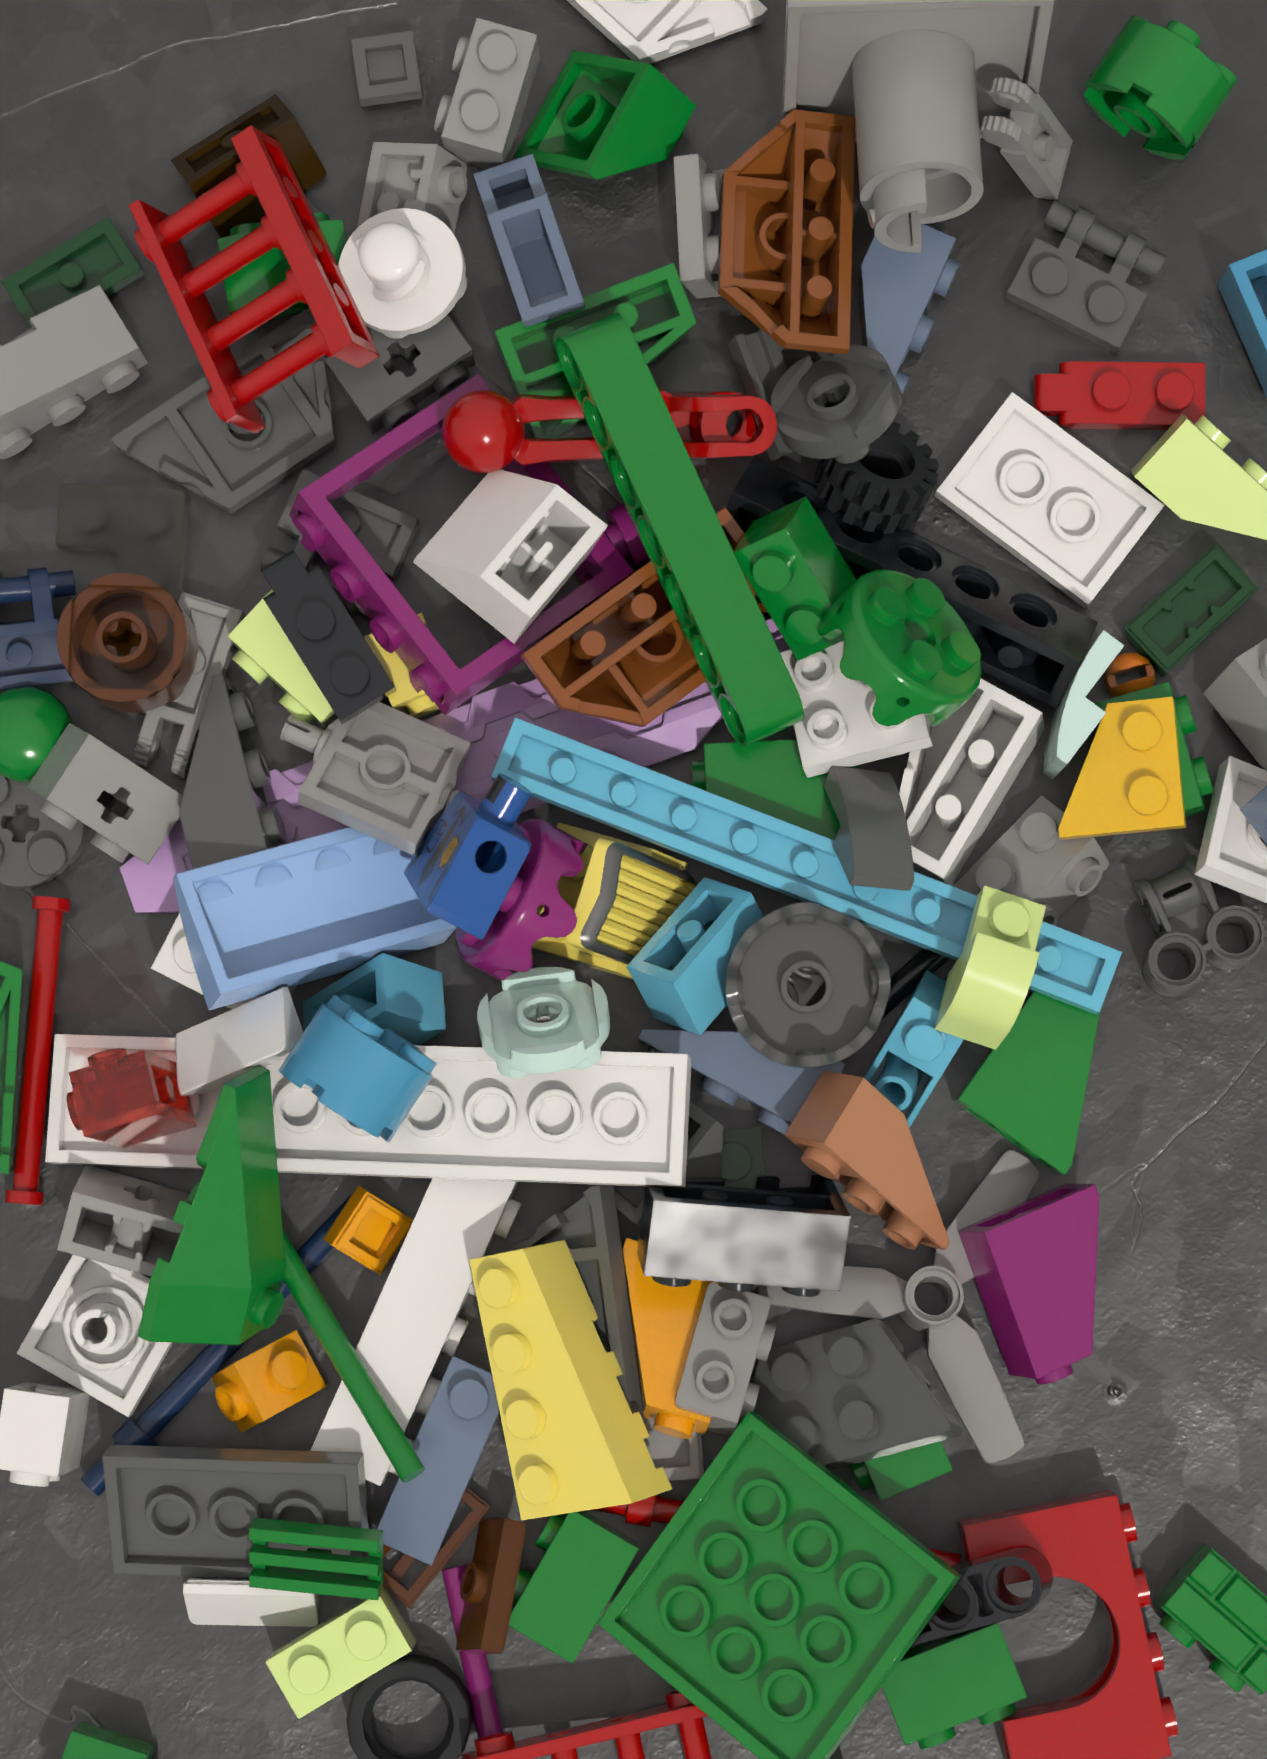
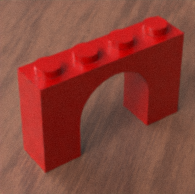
(1122, 1707)

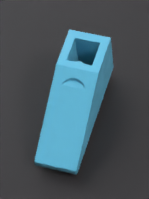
(913, 1051)

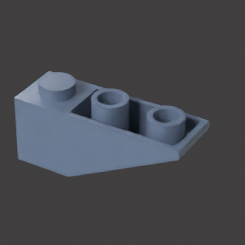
(897, 292)
(739, 1071)

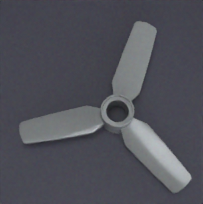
(951, 1343)

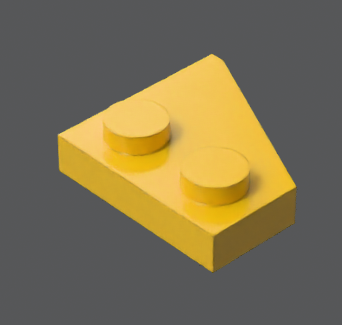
(1129, 774)

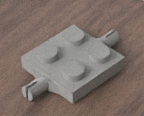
(380, 773)

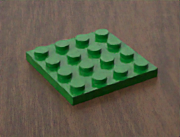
(778, 1597)

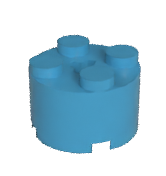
(358, 1068)

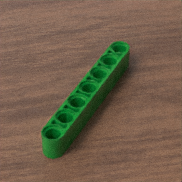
(679, 529)

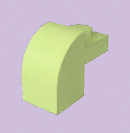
(994, 969)

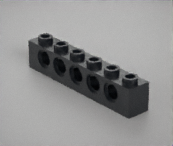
(1019, 632)

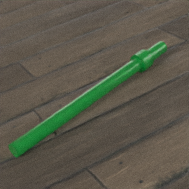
(349, 1366)

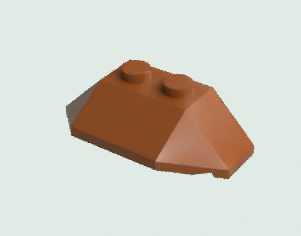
(791, 232)
(623, 651)

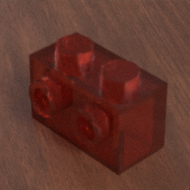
(128, 1098)

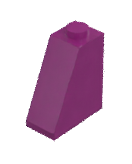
(1039, 1279)

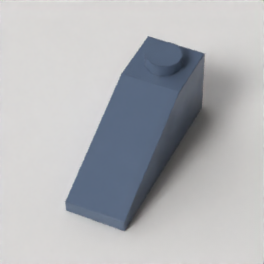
(449, 1450)

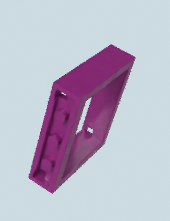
(391, 617)

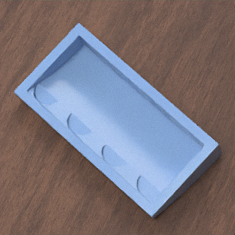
(300, 914)

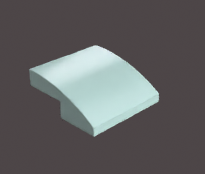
(1076, 714)

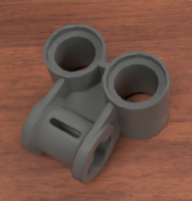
(1190, 925)

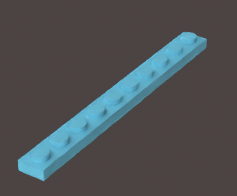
(778, 856)

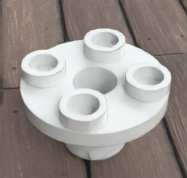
(403, 271)

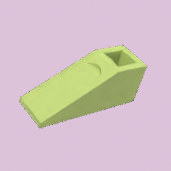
(1202, 481)

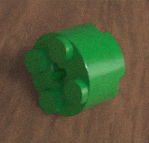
(1158, 86)

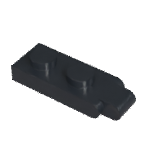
(325, 637)

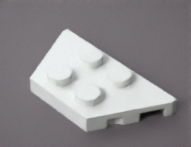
(664, 28)

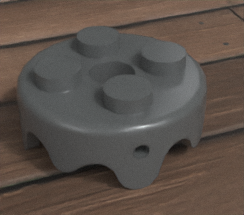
(818, 940)

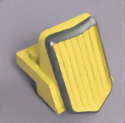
(617, 901)

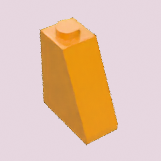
(663, 1333)

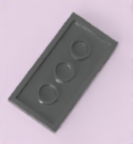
(194, 1505)

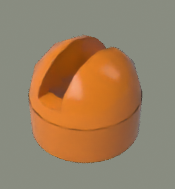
(1126, 662)

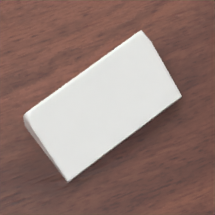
(236, 1042)
(235, 1603)

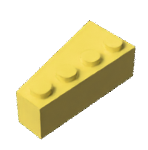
(558, 1388)

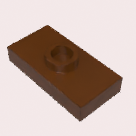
(490, 1586)

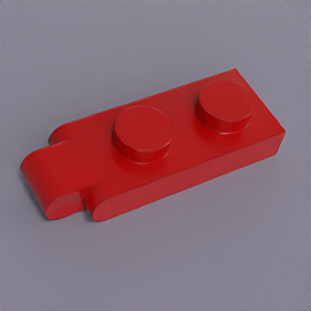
(1121, 394)

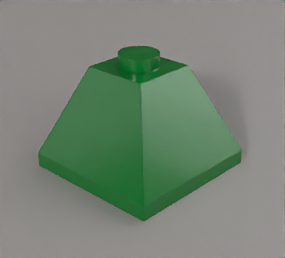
(606, 118)

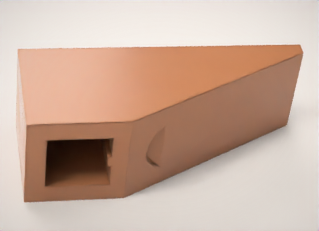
(867, 1147)

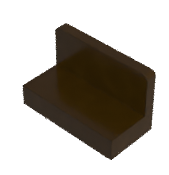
(216, 160)

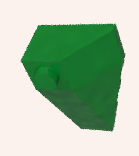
(231, 1243)

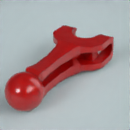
(487, 429)

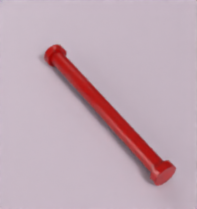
(37, 1050)

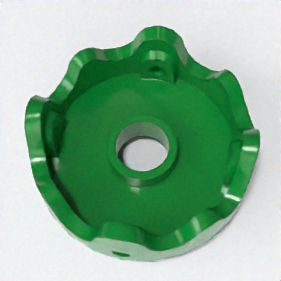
(904, 646)

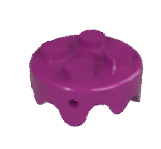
(517, 923)

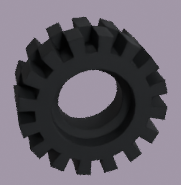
(883, 486)

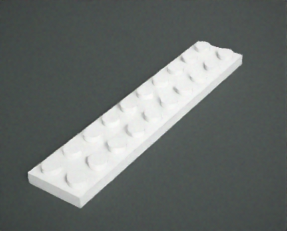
(571, 1126)

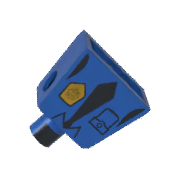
(472, 857)

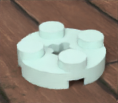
(568, 1041)

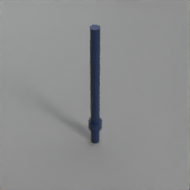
(198, 1372)

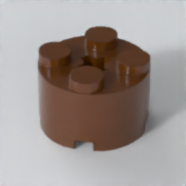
(105, 616)

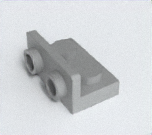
(414, 178)
(698, 223)

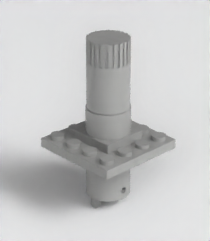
(917, 93)

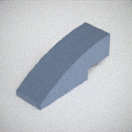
(529, 241)

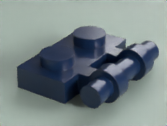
(30, 646)

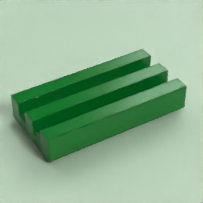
(316, 1569)

